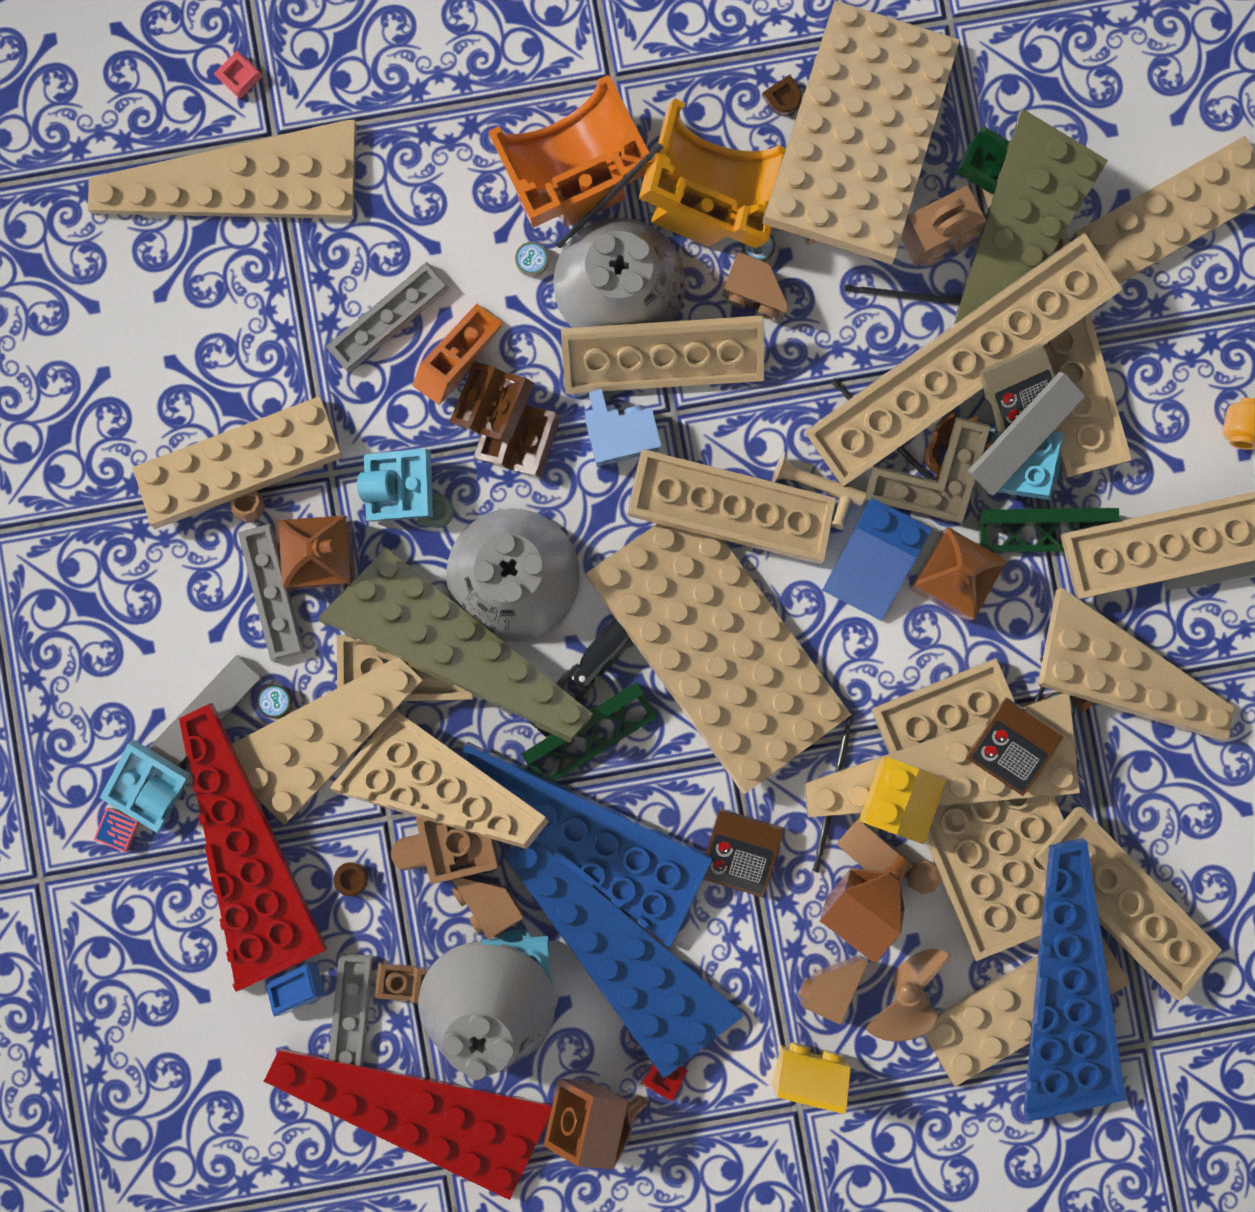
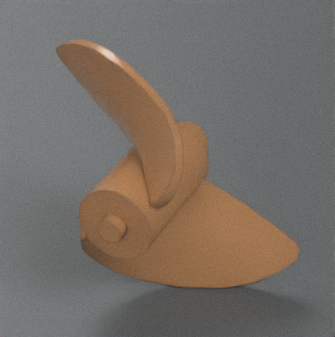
(911, 1012)

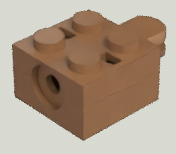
(942, 227)
(445, 852)

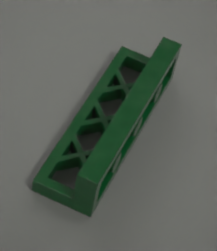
(1037, 518)
(599, 713)

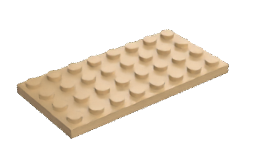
(861, 132)
(719, 650)
(981, 846)

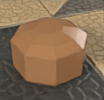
(248, 507)
(923, 877)

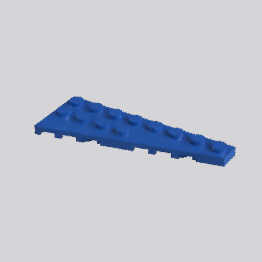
(623, 858)
(648, 987)
(1073, 1025)

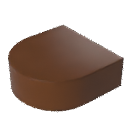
(783, 97)

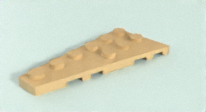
(1111, 668)
(307, 747)
(426, 779)

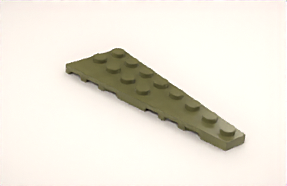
(1031, 208)
(421, 625)

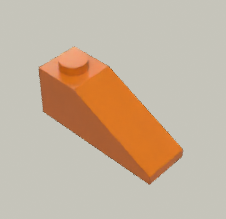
(456, 354)

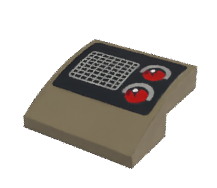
(1016, 383)

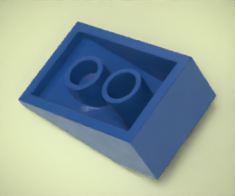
(876, 559)

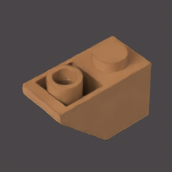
(755, 286)
(490, 904)

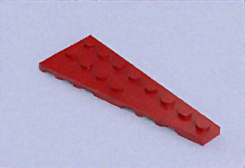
(256, 891)
(450, 1125)

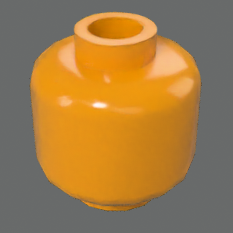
(1240, 424)

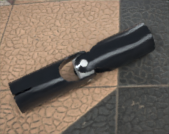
(596, 660)

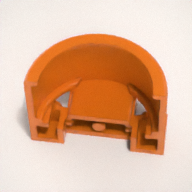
(575, 160)

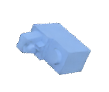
(622, 436)

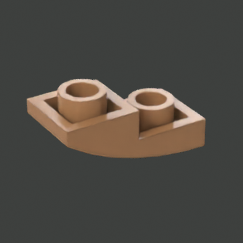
(869, 848)
(399, 981)

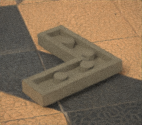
(940, 498)

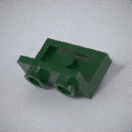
(984, 159)

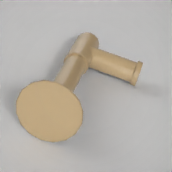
(846, 494)

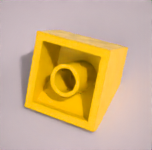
(902, 800)
(812, 1078)

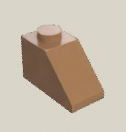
(832, 988)

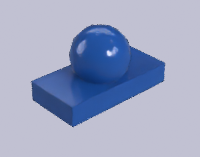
(295, 989)

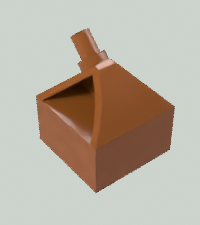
(316, 552)
(958, 574)
(867, 908)
(590, 1123)

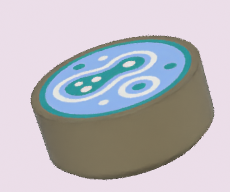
(531, 259)

